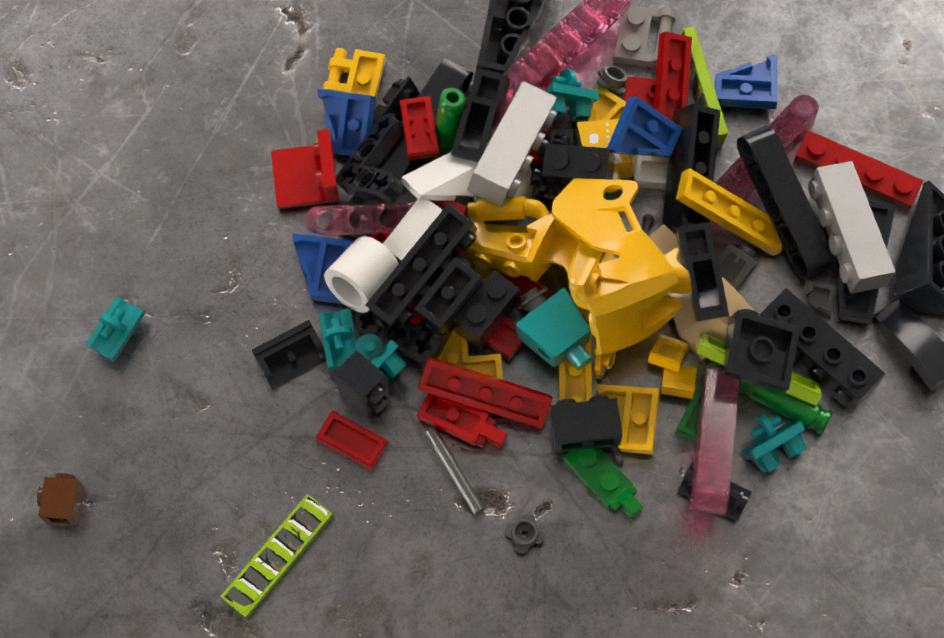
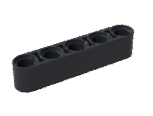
(785, 202)

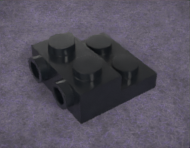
(760, 349)

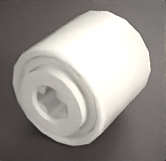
(360, 272)

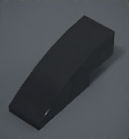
(480, 114)
(702, 263)
(913, 342)

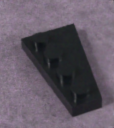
(861, 305)

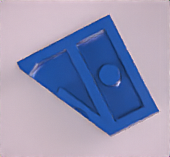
(749, 85)
(347, 118)
(643, 131)
(316, 256)

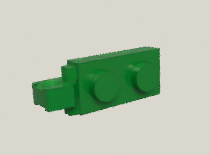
(604, 480)

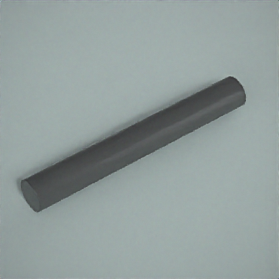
(454, 471)

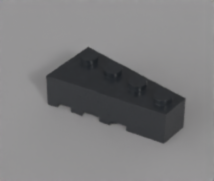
(506, 32)

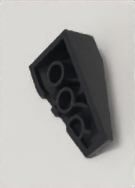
(922, 258)

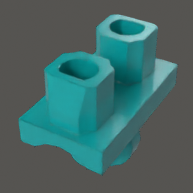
(570, 94)
(115, 328)
(337, 337)
(381, 356)
(762, 450)

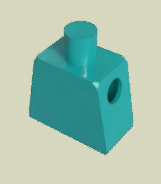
(556, 331)

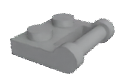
(634, 34)

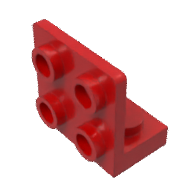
(305, 173)

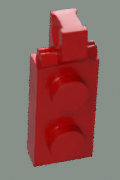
(461, 421)

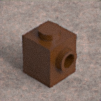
(60, 499)

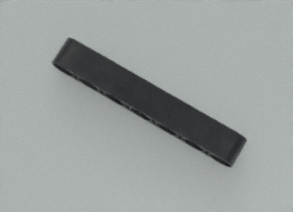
(396, 161)

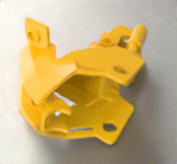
(581, 235)

